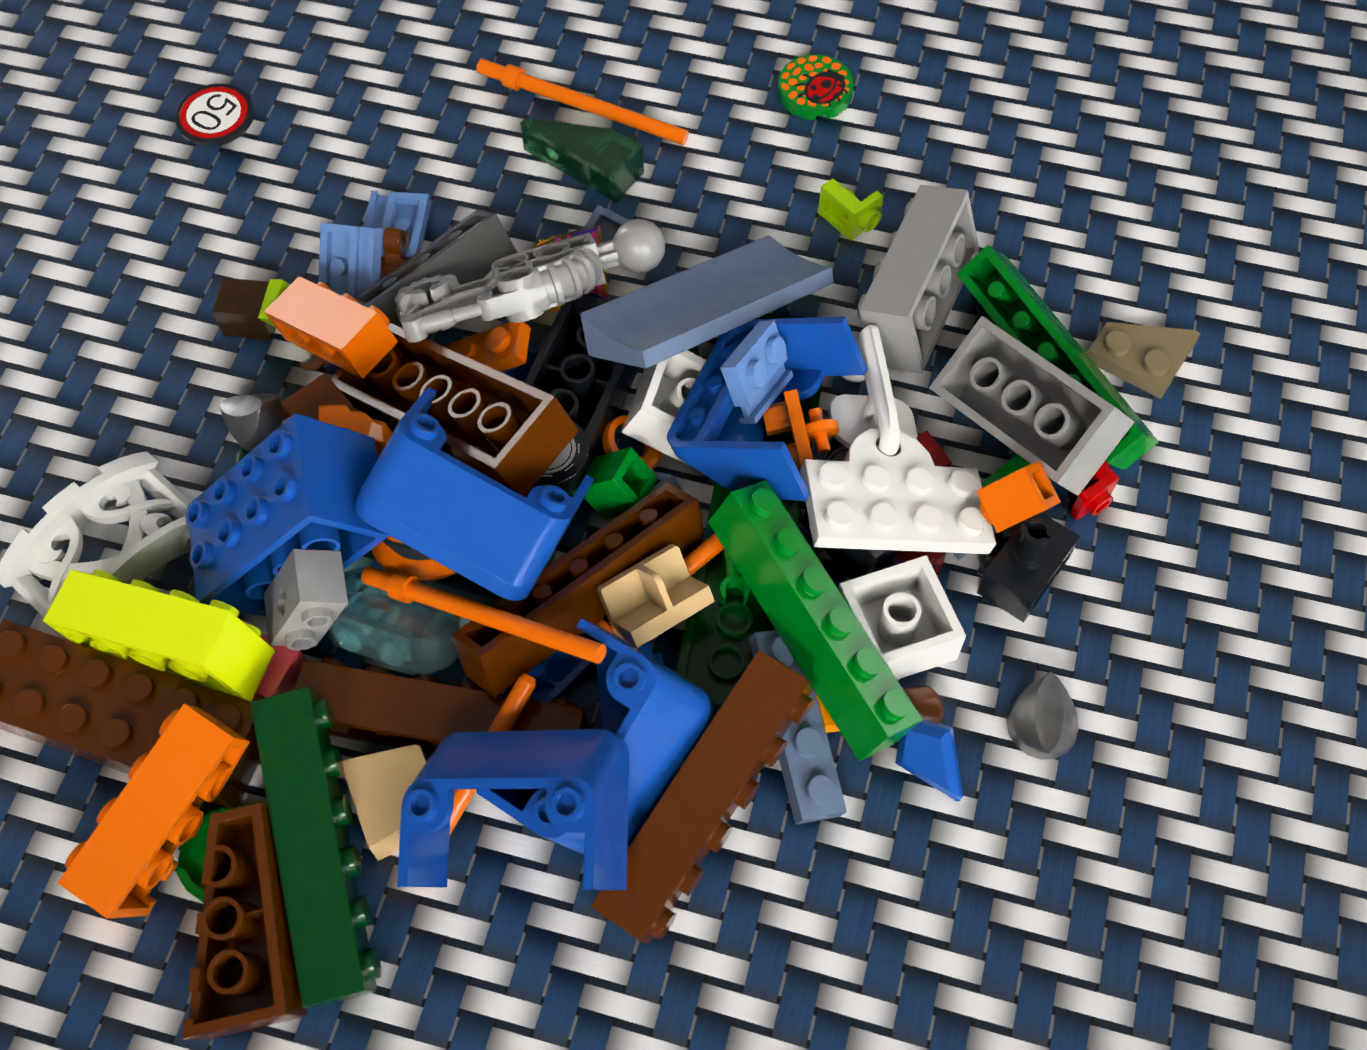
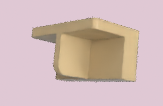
(652, 596)

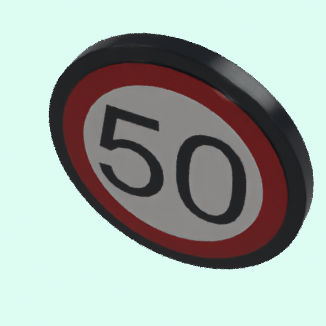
(214, 115)

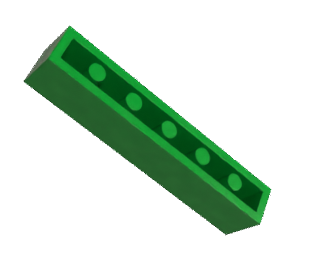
(1028, 319)
(814, 620)

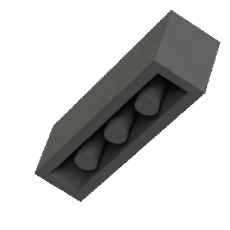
(461, 251)

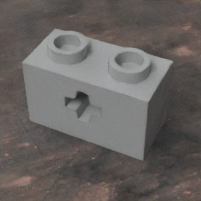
(305, 598)

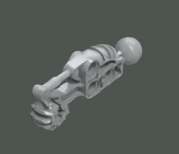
(528, 281)

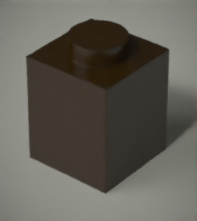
(239, 308)

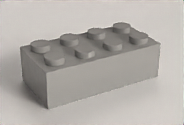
(919, 276)
(1031, 405)

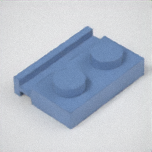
(402, 212)
(349, 257)
(757, 371)

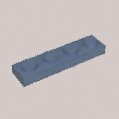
(807, 757)

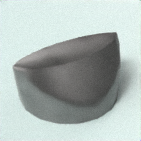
(252, 417)
(1043, 719)

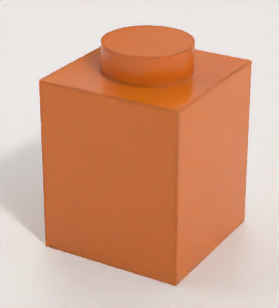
(1017, 497)

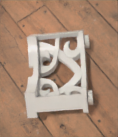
(146, 546)

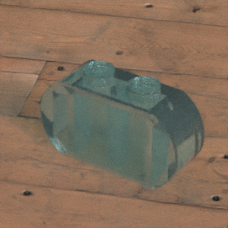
(393, 631)

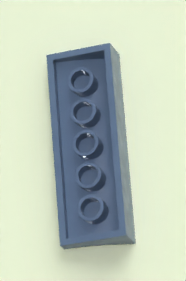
(700, 303)

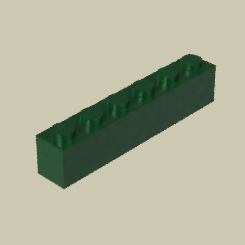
(314, 848)

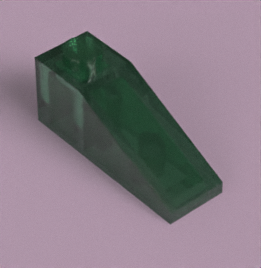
(586, 153)

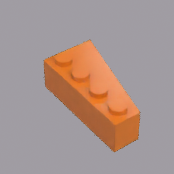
(153, 815)

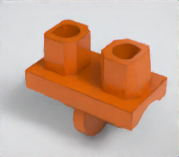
(788, 416)

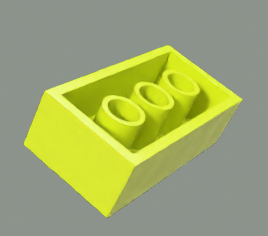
(162, 631)

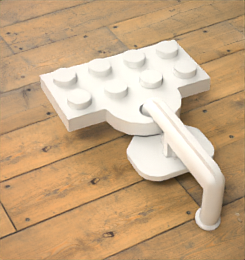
(888, 485)

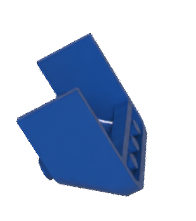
(708, 424)
(460, 512)
(660, 732)
(583, 783)

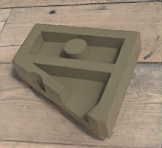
(1143, 354)

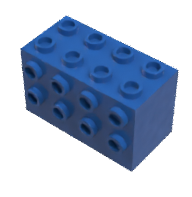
(280, 498)

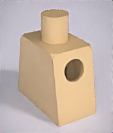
(377, 791)

